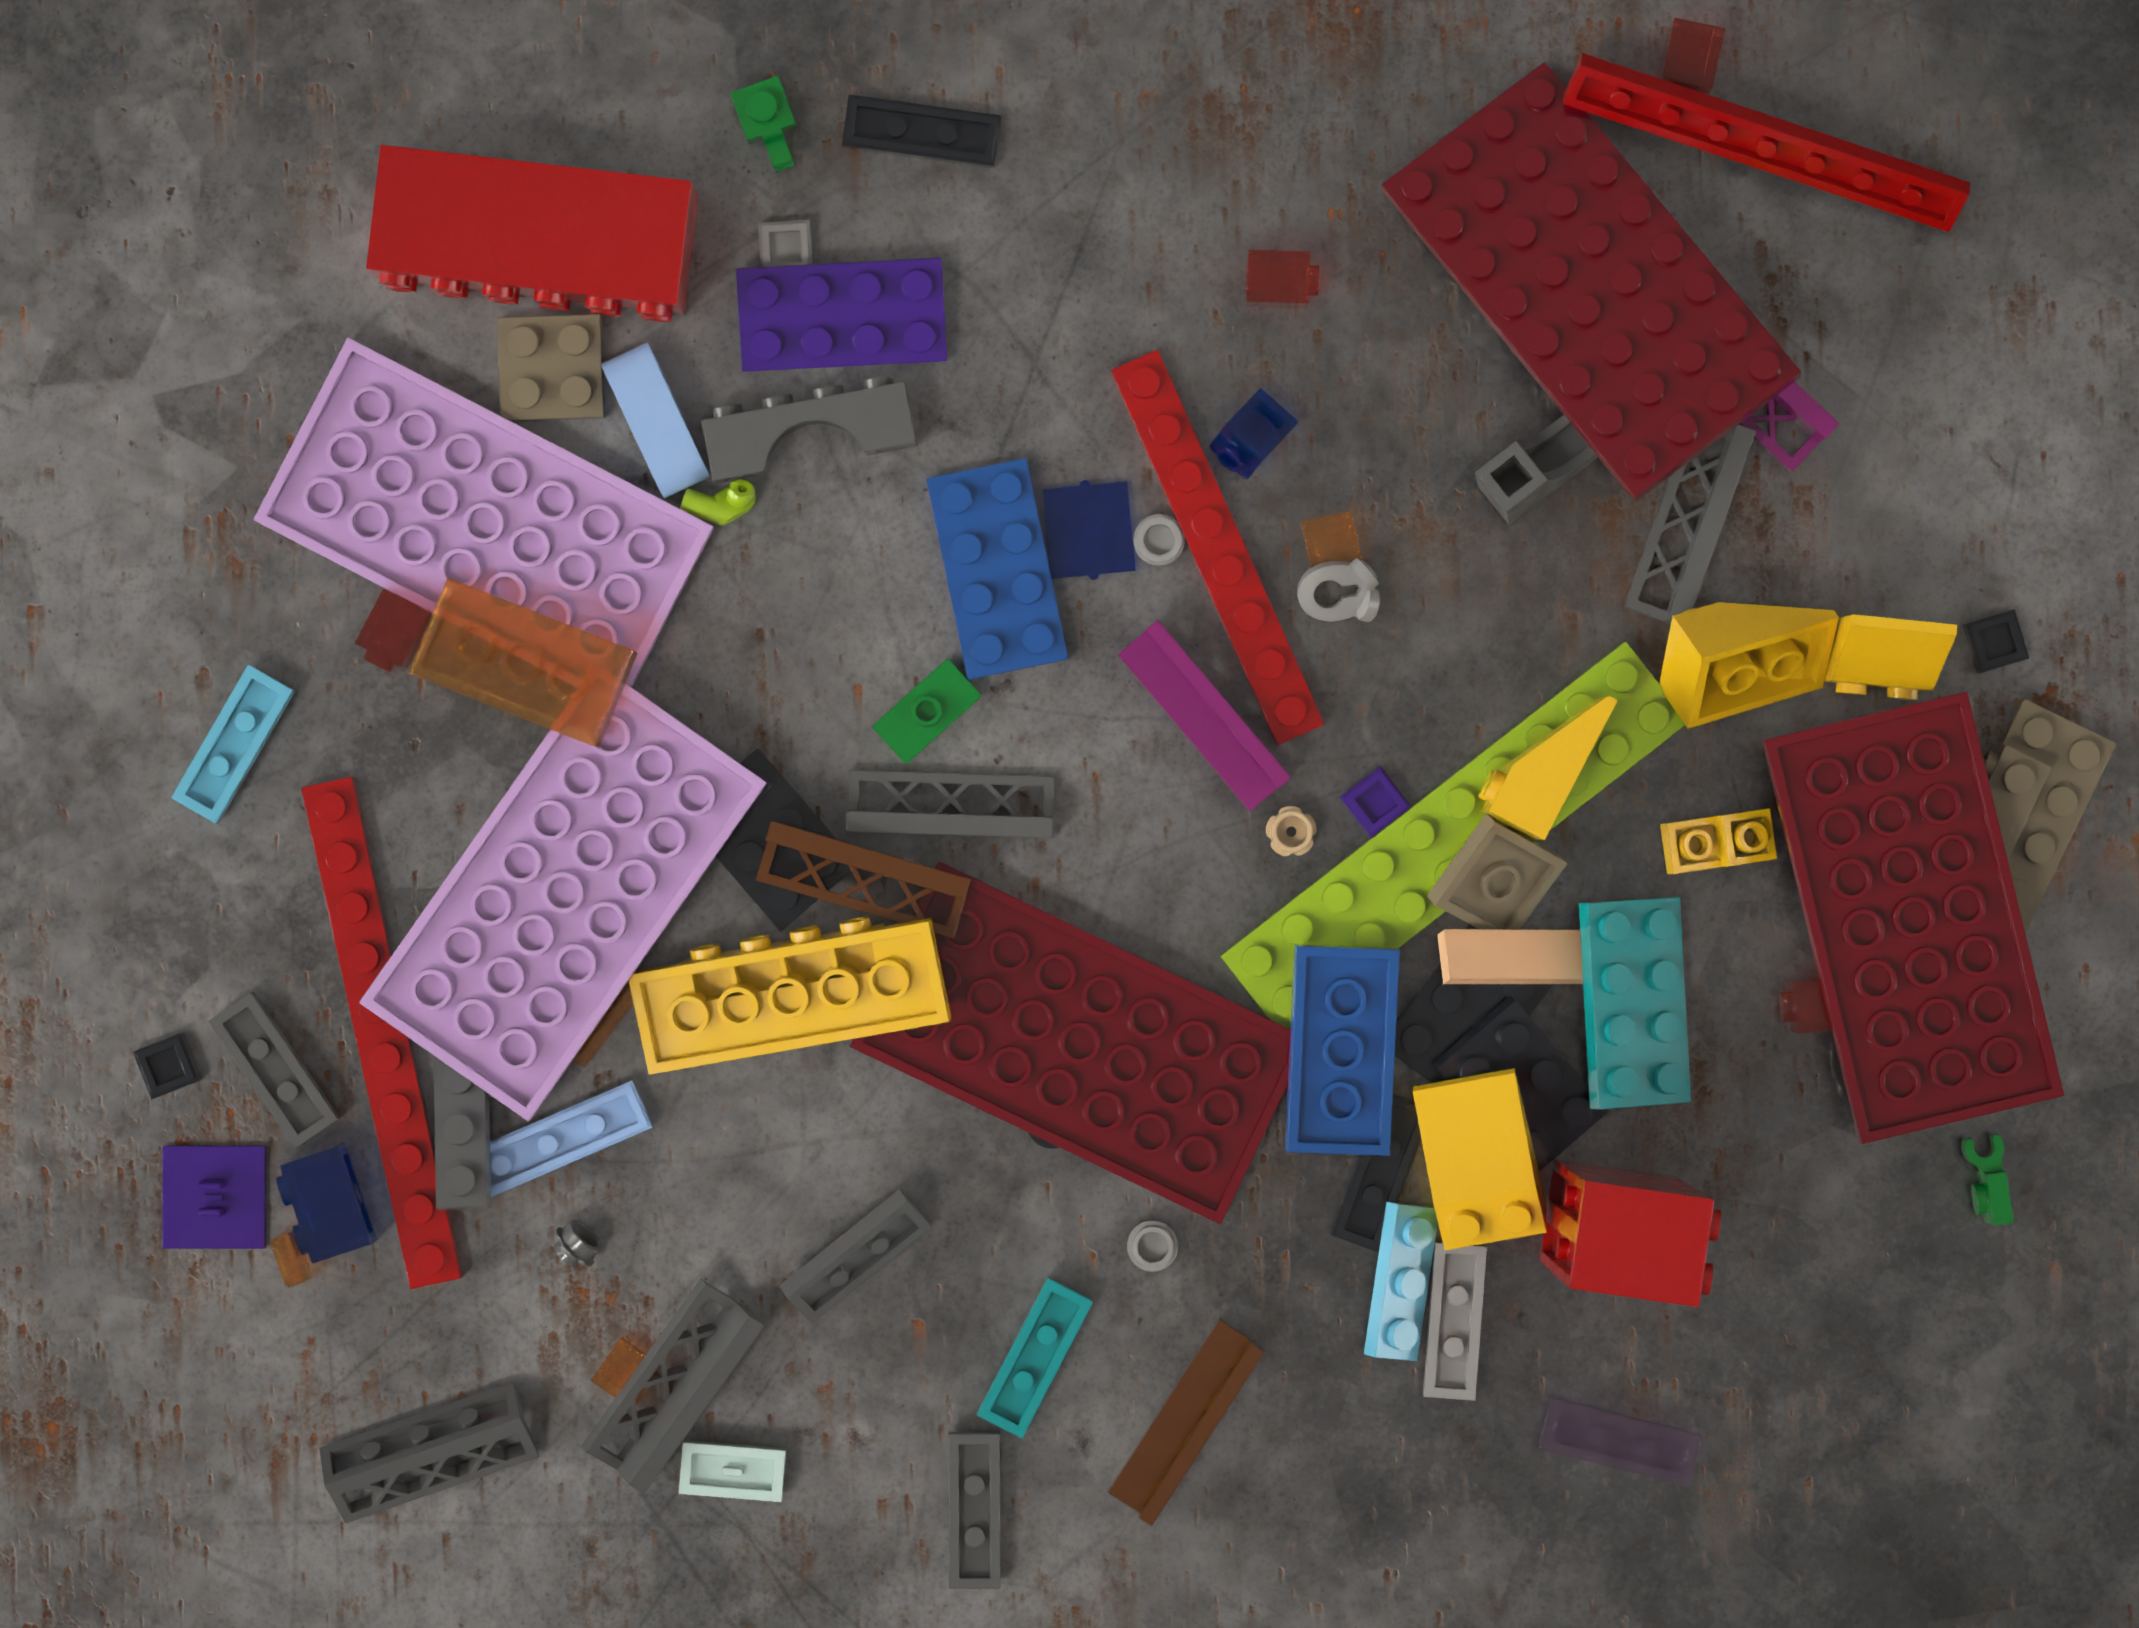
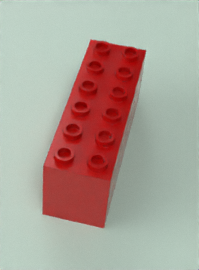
(532, 233)
(1629, 1233)

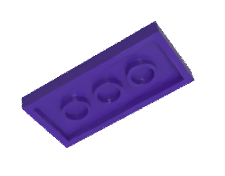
(841, 314)

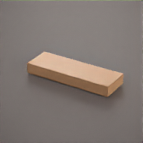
(1510, 956)

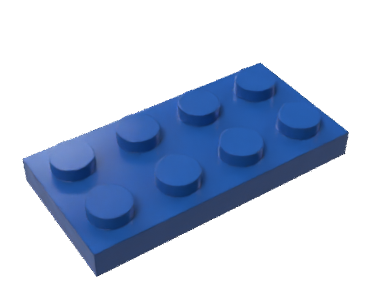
(997, 569)
(1342, 1050)

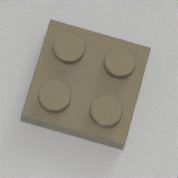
(551, 367)
(1497, 877)

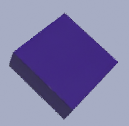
(1375, 802)

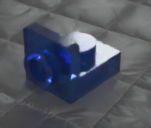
(1252, 434)

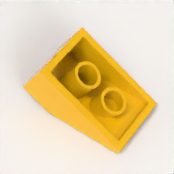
(1888, 655)
(1743, 658)
(1540, 778)
(1480, 1159)

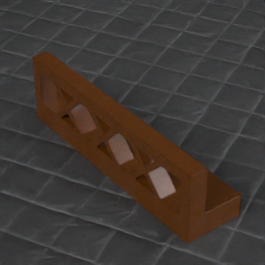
(864, 859)
(1186, 1421)

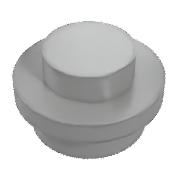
(1152, 1245)

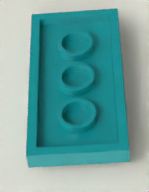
(1634, 1002)

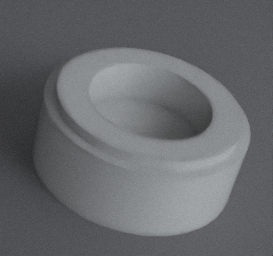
(1158, 540)

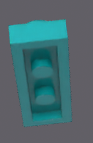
(1035, 1357)

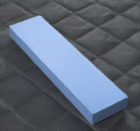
(567, 1136)

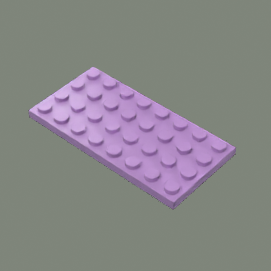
(436, 487)
(562, 899)

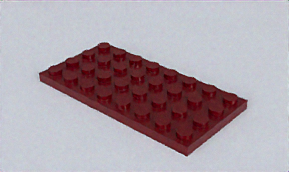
(1590, 282)
(1913, 918)
(1095, 1050)

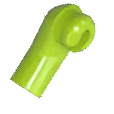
(723, 506)

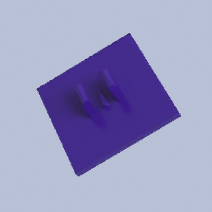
(213, 1197)

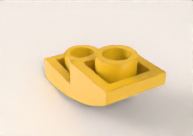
(1718, 841)

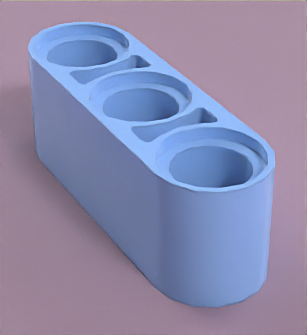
(655, 420)

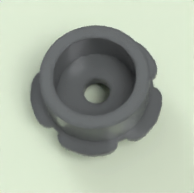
(577, 1244)

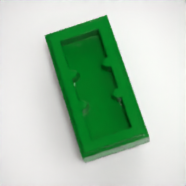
(926, 711)

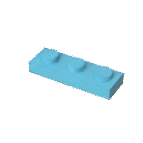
(233, 744)
(1401, 1281)

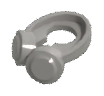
(1362, 604)

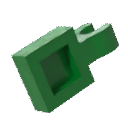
(765, 117)
(1992, 1192)

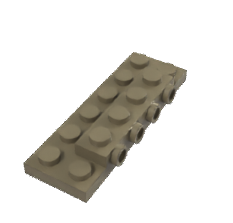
(2040, 791)

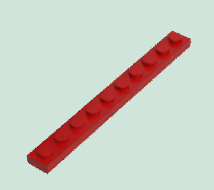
(383, 1050)

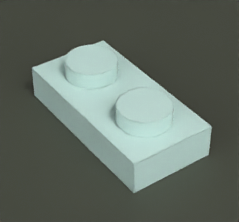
(732, 1471)

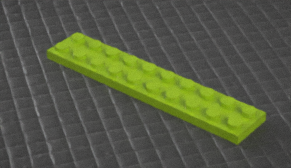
(1383, 886)

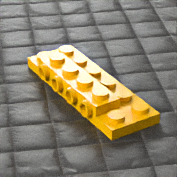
(789, 993)

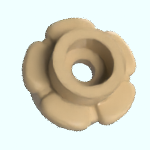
(1291, 817)

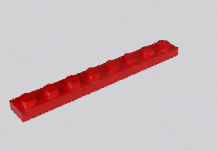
(1766, 142)
(1217, 547)

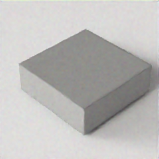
(785, 243)

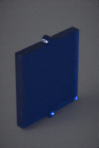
(1089, 530)

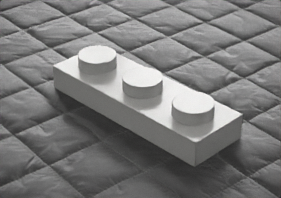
(1454, 1322)

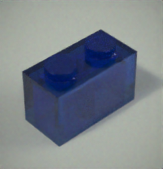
(326, 1204)

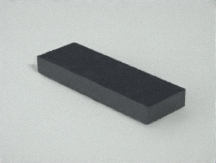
(921, 131)
(1379, 1180)

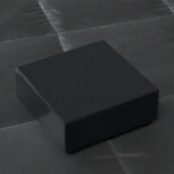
(1995, 641)
(167, 1065)

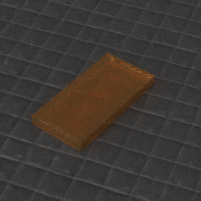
(523, 662)

